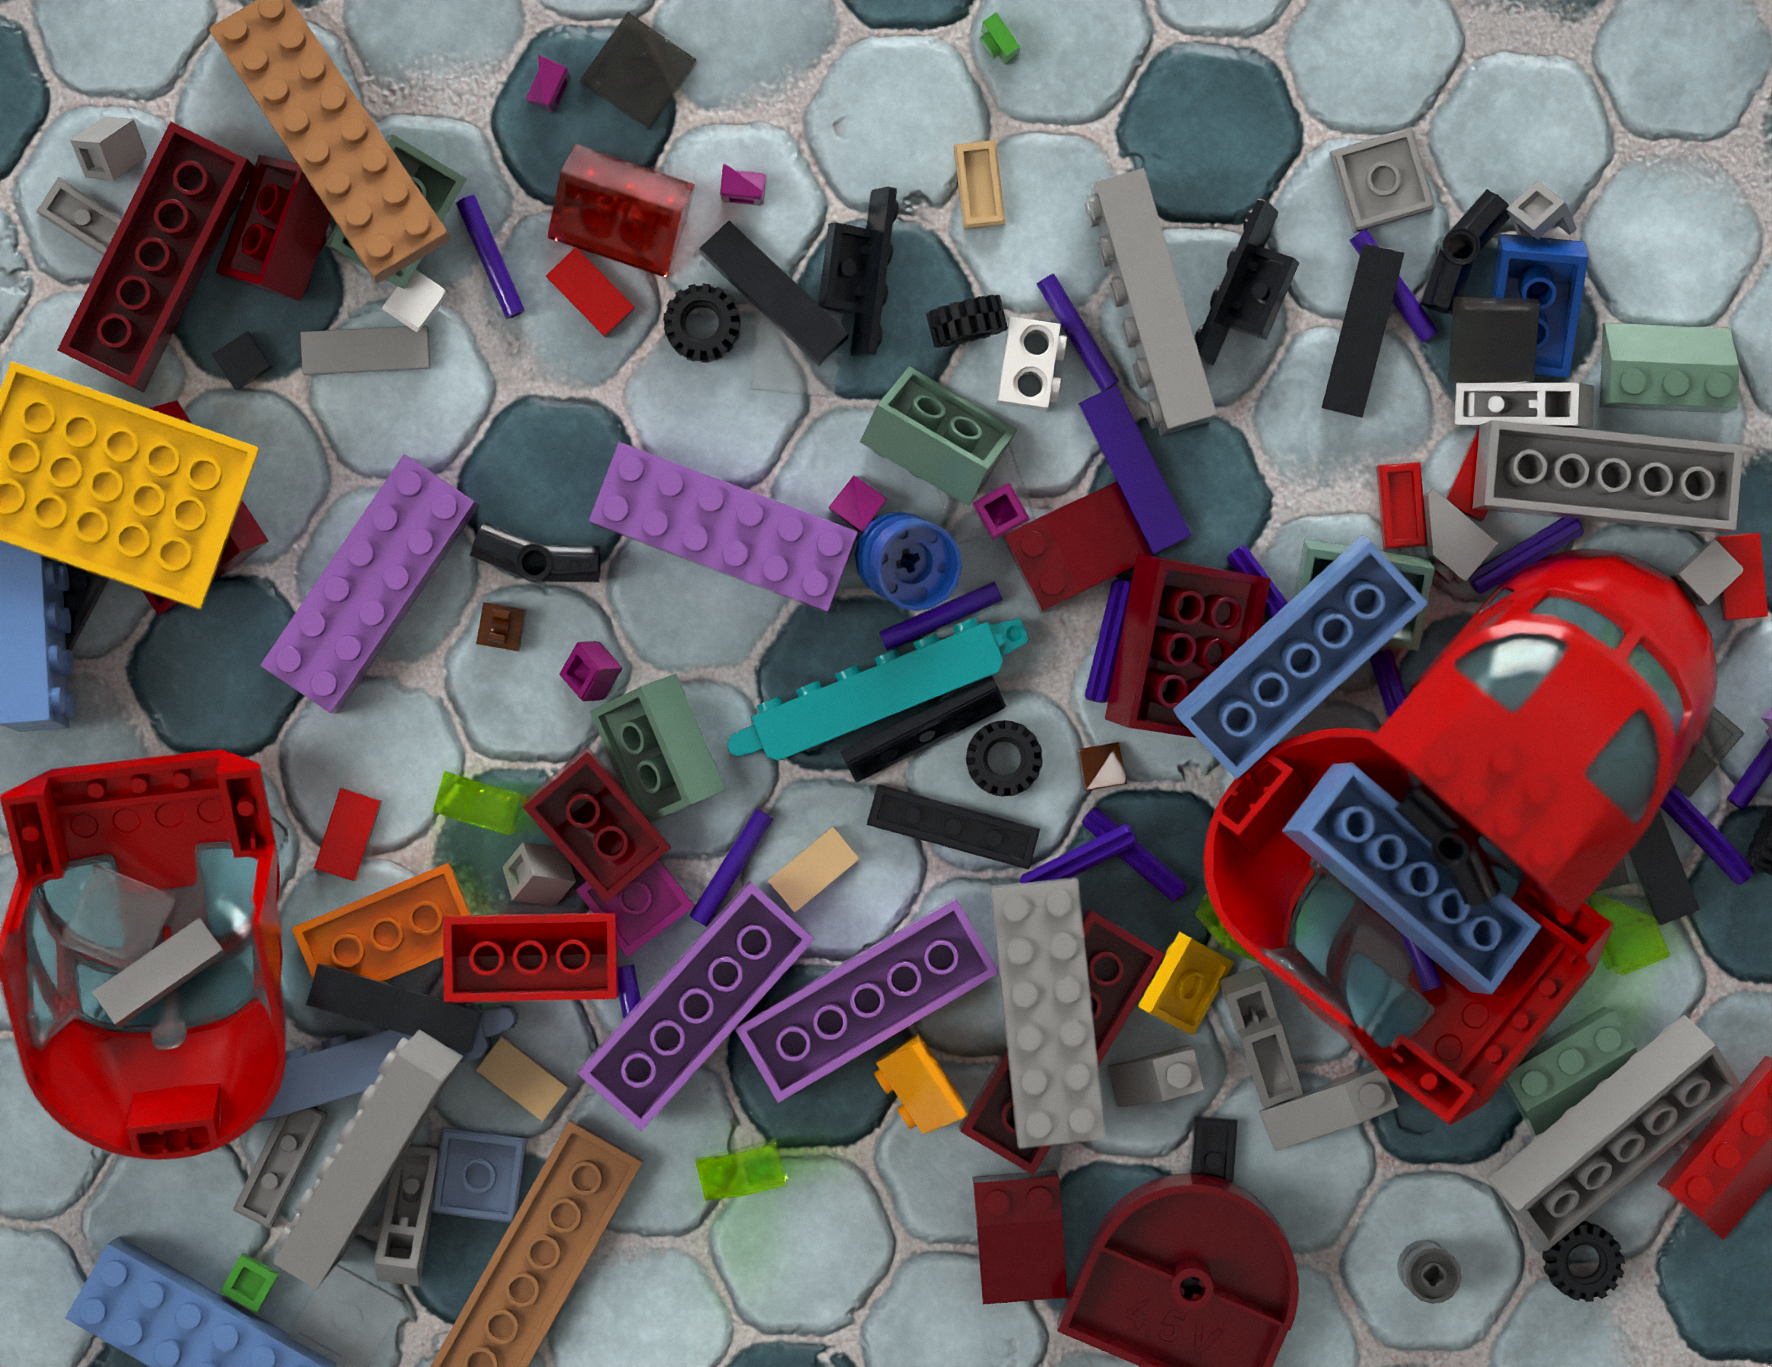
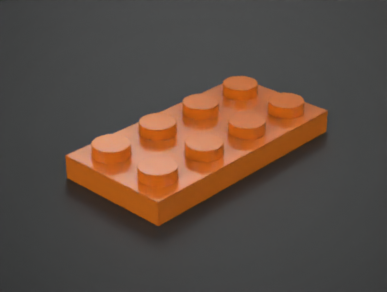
(387, 929)

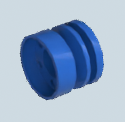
(927, 569)

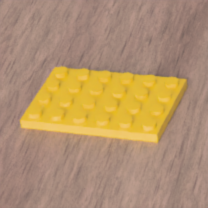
(116, 485)

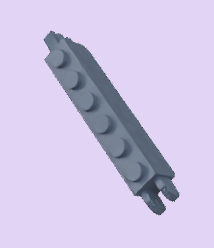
(353, 1066)

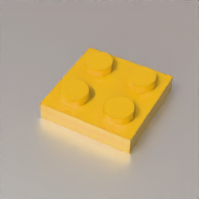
(1185, 984)

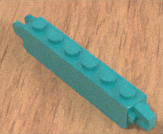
(880, 691)

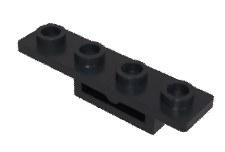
(857, 270)
(1251, 287)

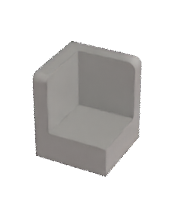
(109, 148)
(1539, 211)
(1707, 573)
(538, 874)

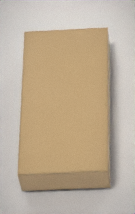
(979, 184)
(813, 869)
(522, 1078)

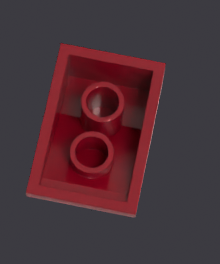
(1076, 546)
(596, 824)
(1020, 1237)

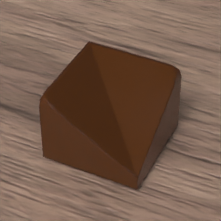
(1101, 766)

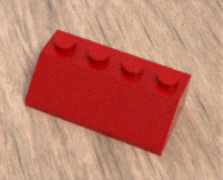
(530, 957)
(1729, 1159)

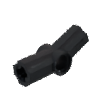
(1475, 229)
(510, 553)
(1464, 861)

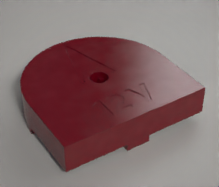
(1178, 1228)

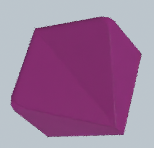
(548, 85)
(742, 186)
(858, 504)
(1000, 511)
(590, 671)

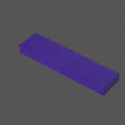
(1134, 469)

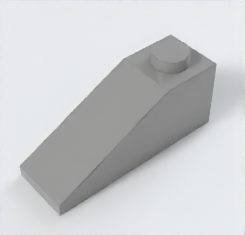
(1529, 403)
(1329, 1108)
(407, 1218)

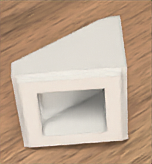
(416, 302)

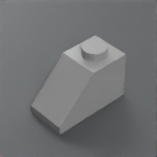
(1453, 540)
(1156, 1077)

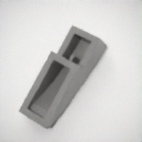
(1261, 1036)

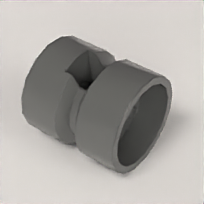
(1429, 1271)

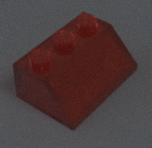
(620, 210)

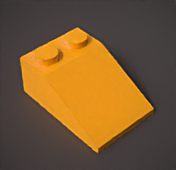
(920, 1084)

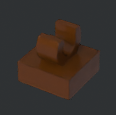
(501, 626)

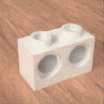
(1019, 363)

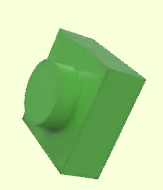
(998, 39)
(249, 1282)

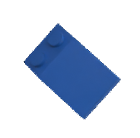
(1556, 276)

